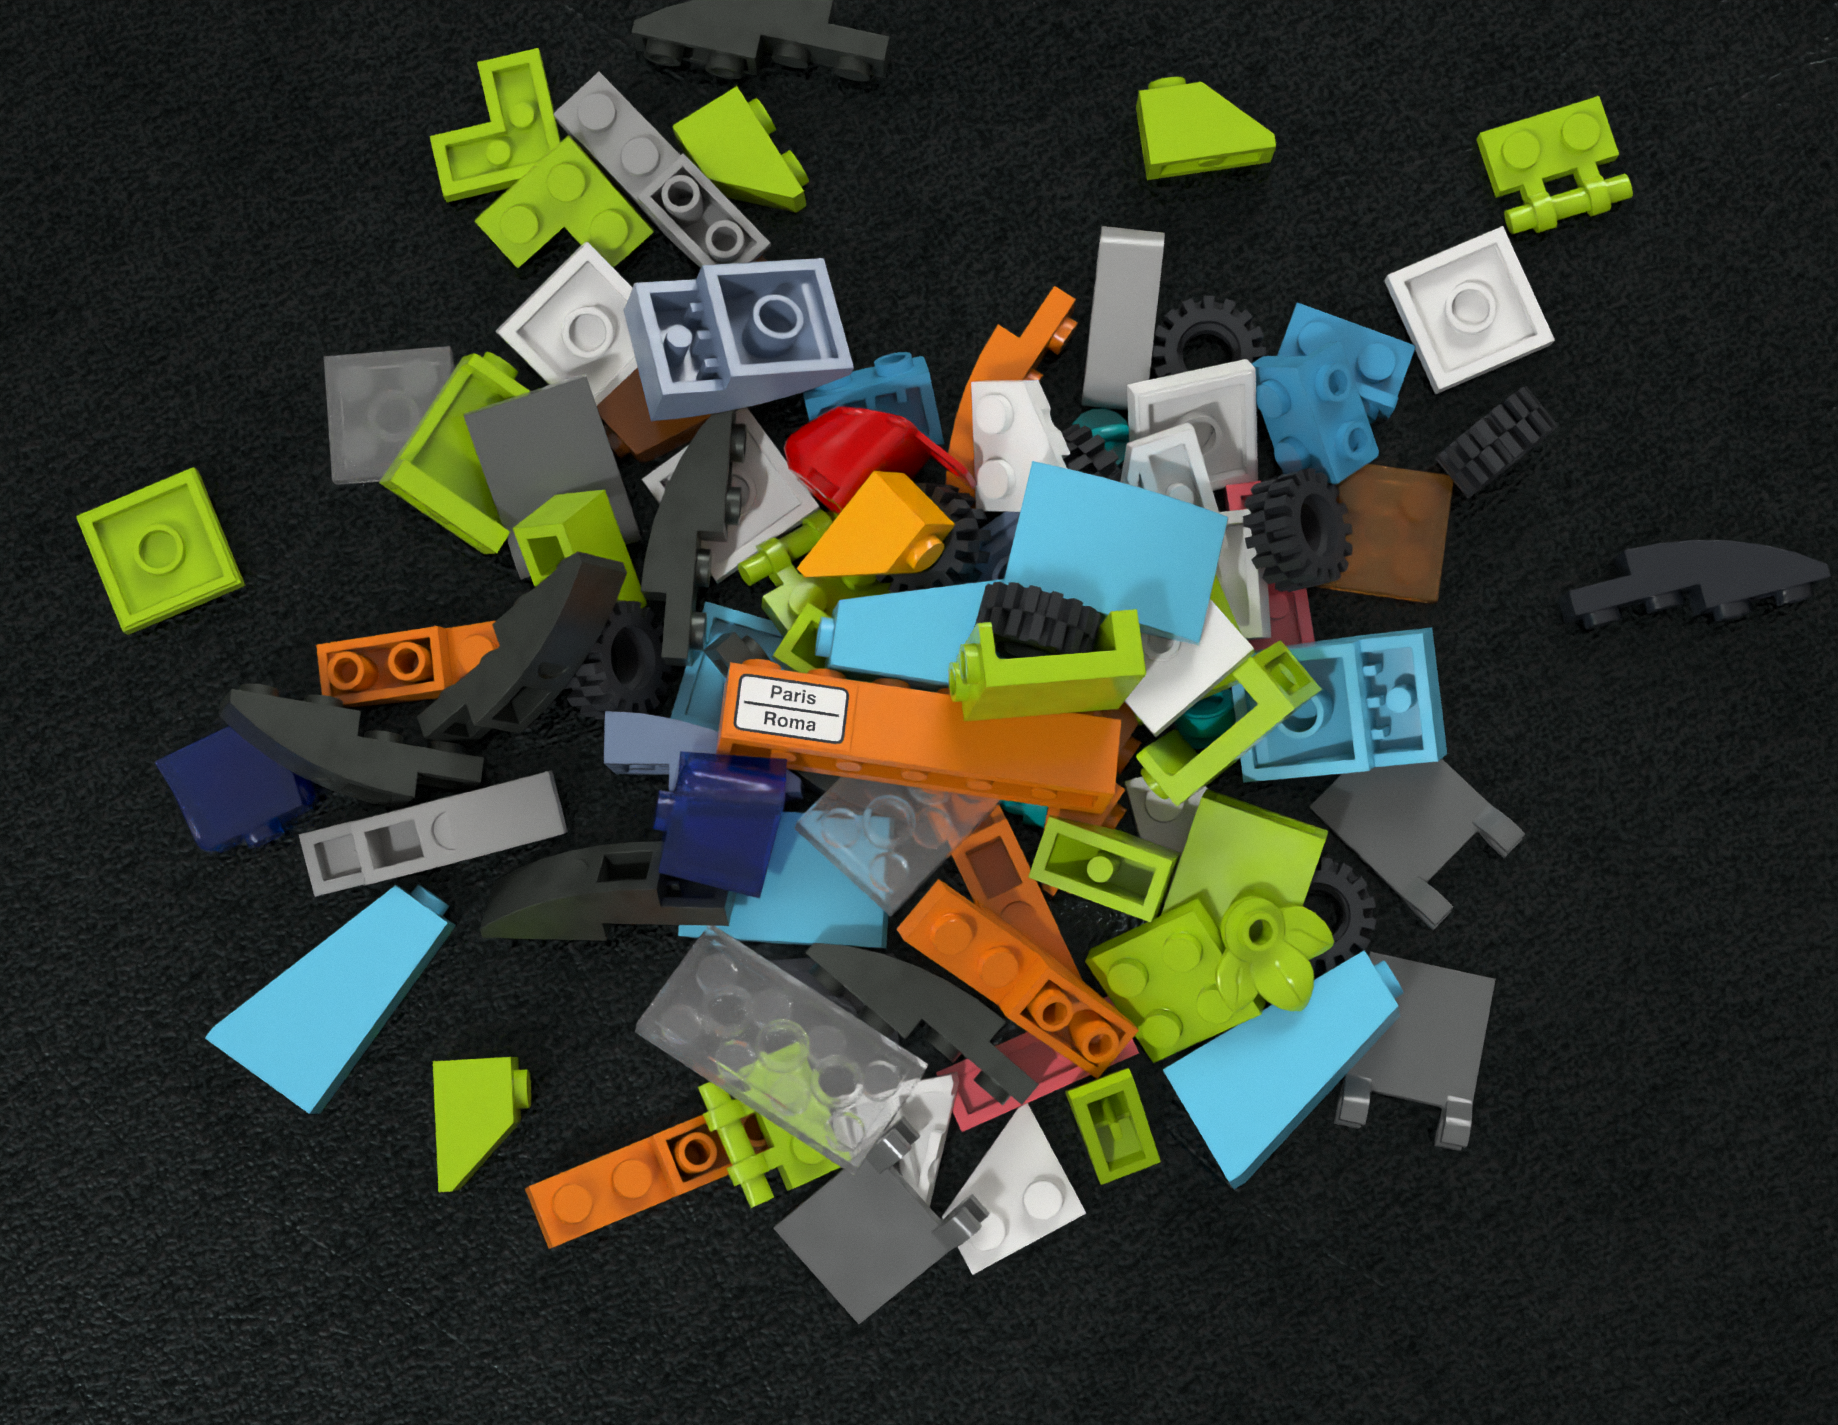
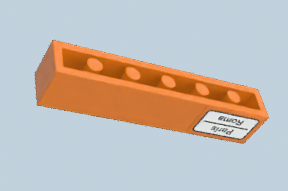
(916, 738)

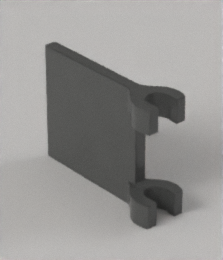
(545, 448)
(1411, 824)
(1428, 1051)
(873, 1230)

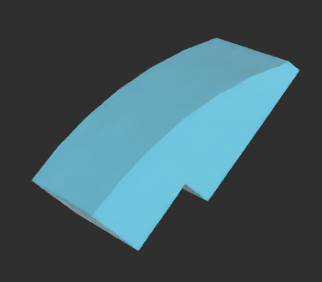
(1118, 549)
(1372, 710)
(803, 901)

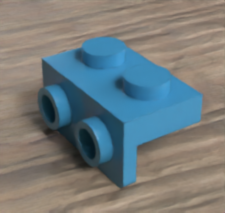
(1315, 412)

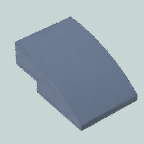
(736, 336)
(653, 745)

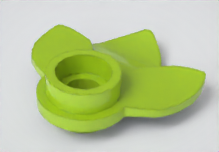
(1276, 961)

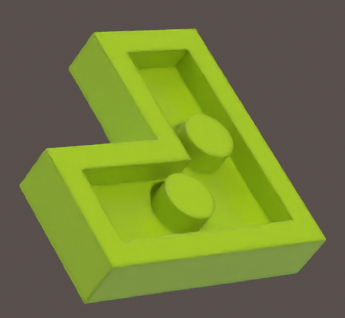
(514, 141)
(567, 193)

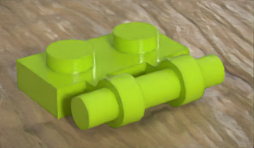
(1549, 148)
(794, 589)
(792, 1157)

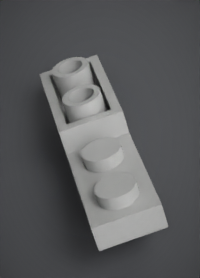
(658, 177)
(433, 833)

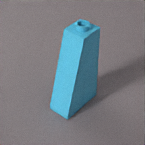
(901, 634)
(333, 1002)
(1276, 1068)

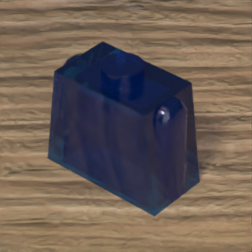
(233, 791)
(721, 820)

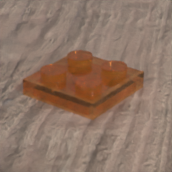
(1397, 532)

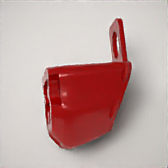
(846, 444)

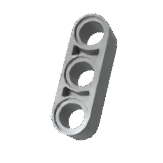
(1122, 315)

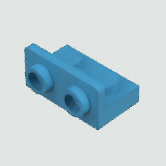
(1374, 358)
(892, 386)

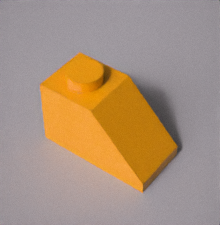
(881, 532)

